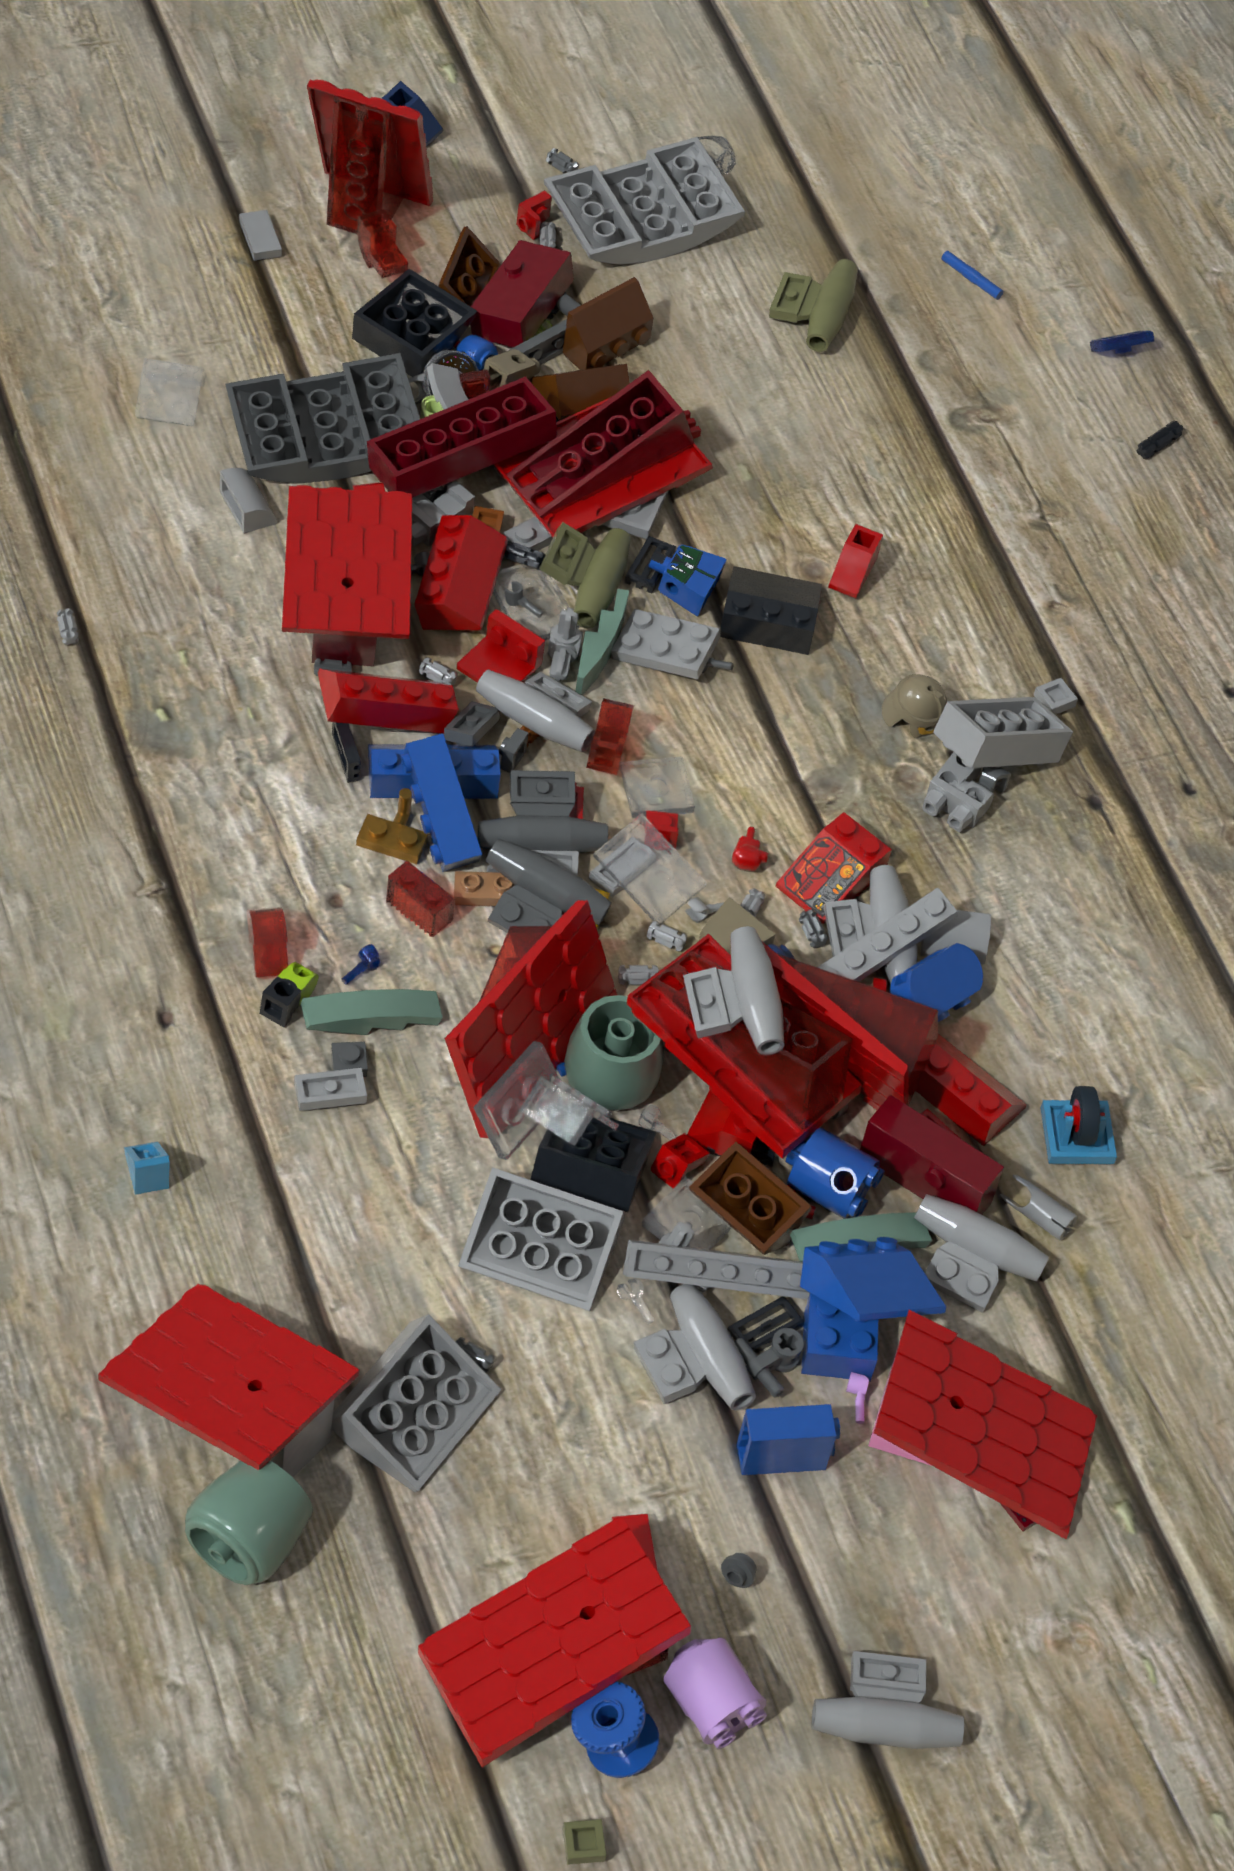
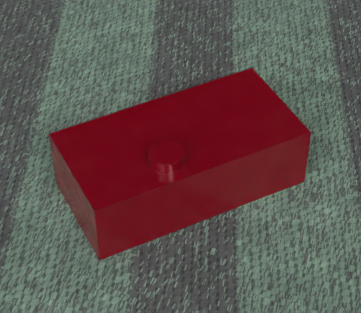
(522, 293)
(929, 1157)

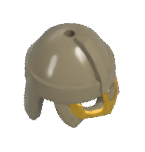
(916, 701)

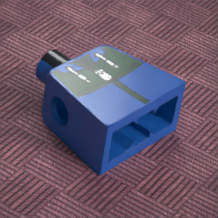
(688, 576)

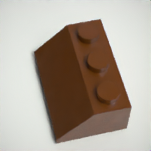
(608, 326)

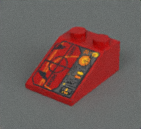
(834, 866)

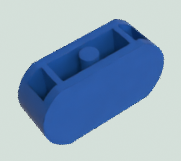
(941, 979)

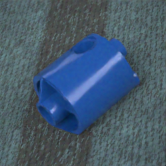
(823, 1165)

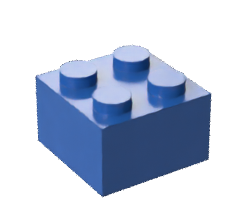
(837, 1342)

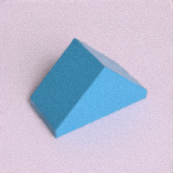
(148, 1167)

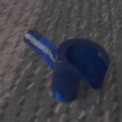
(369, 960)

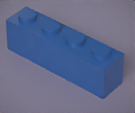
(442, 803)

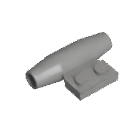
(541, 707)
(852, 920)
(745, 993)
(974, 1252)
(699, 1350)
(887, 1706)

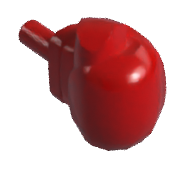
(747, 853)

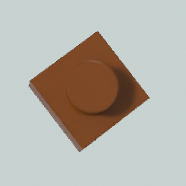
(489, 516)

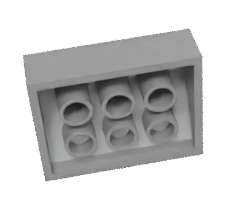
(542, 1239)
(414, 1403)

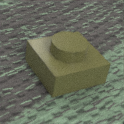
(584, 1841)

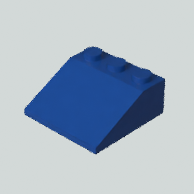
(869, 1279)

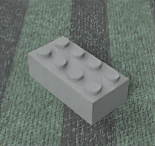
(1002, 732)

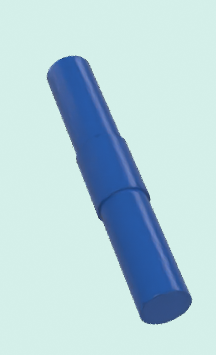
(972, 275)

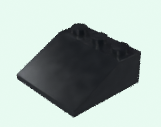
(412, 320)
(770, 610)
(601, 1165)

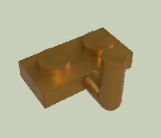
(394, 837)

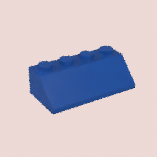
(475, 767)

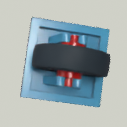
(1078, 1129)

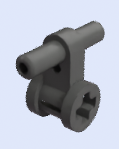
(781, 1356)

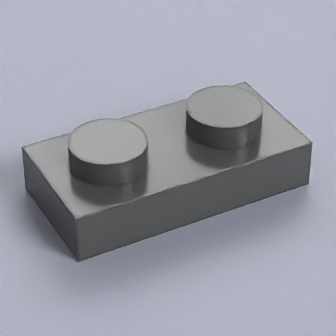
(471, 724)

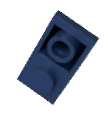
(403, 96)

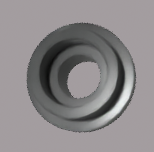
(739, 1570)

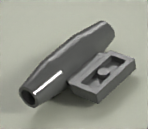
(542, 816)
(540, 889)

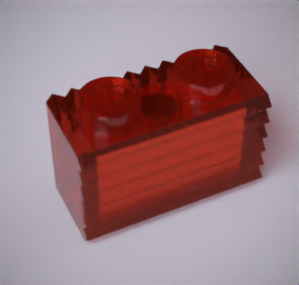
(420, 898)

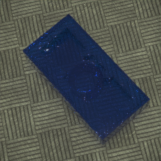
(1123, 342)

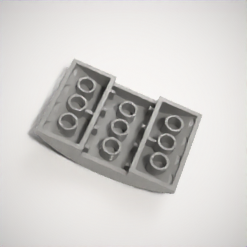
(647, 205)

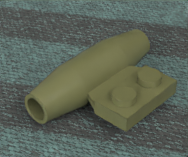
(823, 304)
(596, 572)

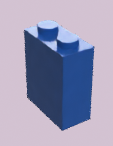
(787, 1439)

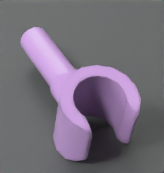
(858, 1385)

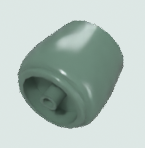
(613, 1055)
(248, 1521)

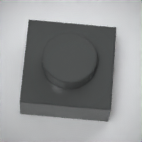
(513, 750)
(349, 1056)

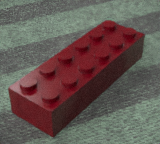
(462, 438)

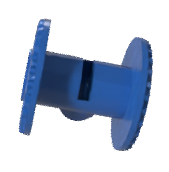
(616, 1731)

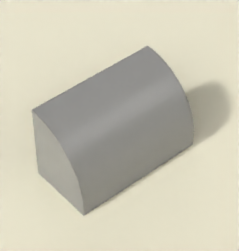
(245, 500)
(967, 929)

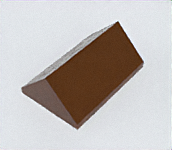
(468, 268)
(582, 388)
(751, 1199)

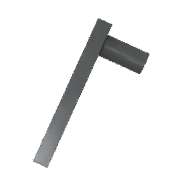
(551, 341)

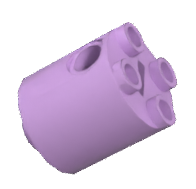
(714, 1690)

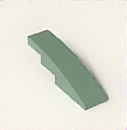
(598, 645)
(367, 1009)
(898, 1226)

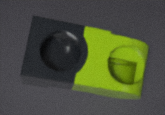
(286, 992)

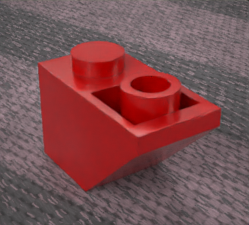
(856, 560)

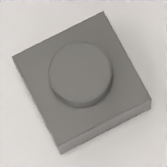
(1056, 696)

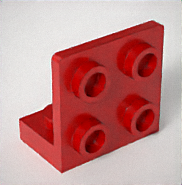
(505, 650)

